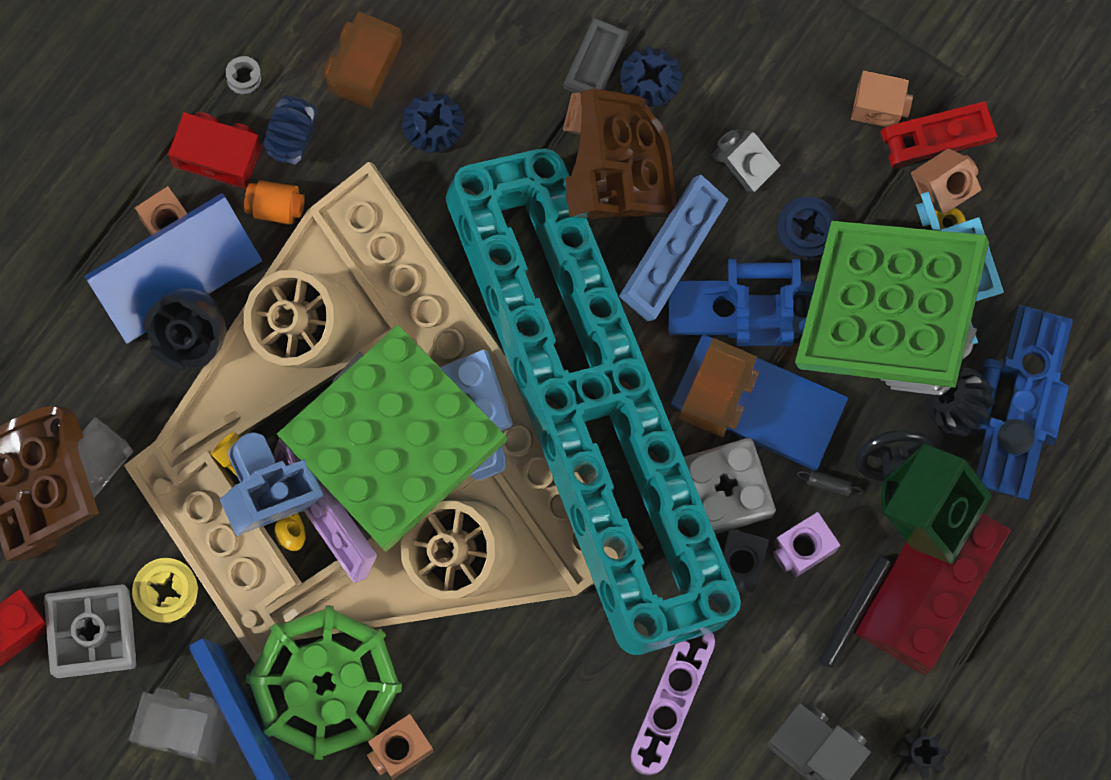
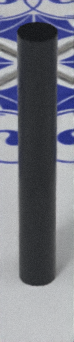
(855, 612)

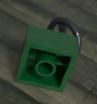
(925, 492)

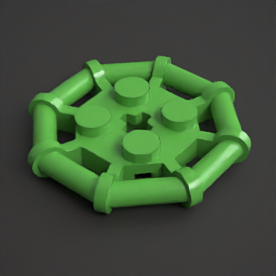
(302, 693)

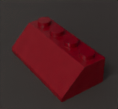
(927, 597)

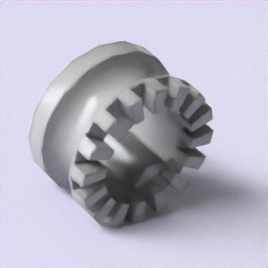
(255, 75)

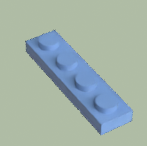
(673, 248)

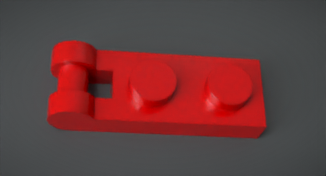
(935, 133)

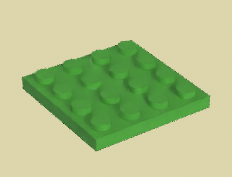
(893, 303)
(392, 437)

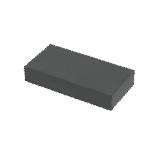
(596, 57)

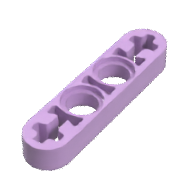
(676, 700)

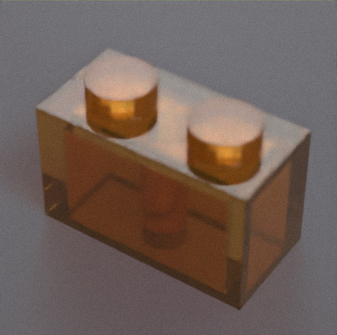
(363, 59)
(718, 387)

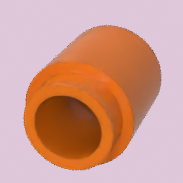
(274, 202)

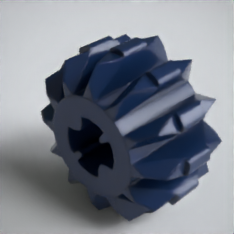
(290, 129)

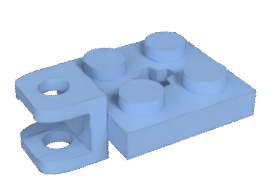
(478, 378)

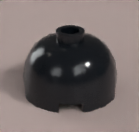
(185, 328)

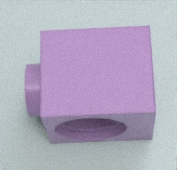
(817, 533)

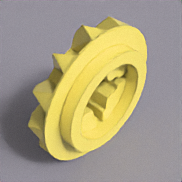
(159, 572)

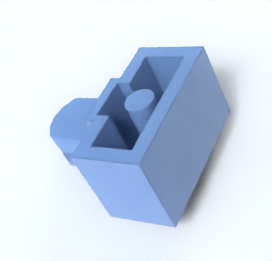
(266, 488)

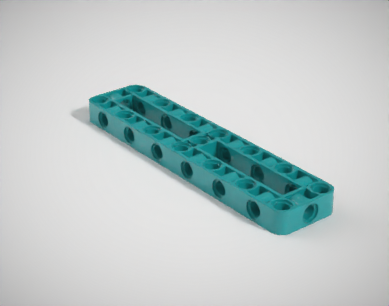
(562, 432)

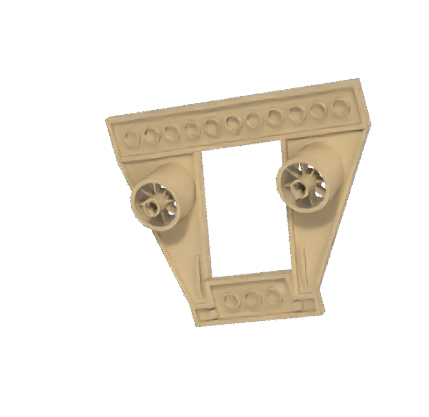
(371, 276)

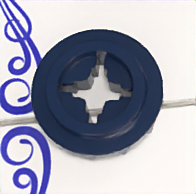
(668, 79)
(440, 137)
(800, 211)

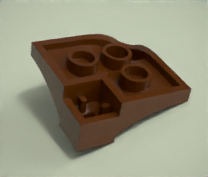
(620, 160)
(41, 482)

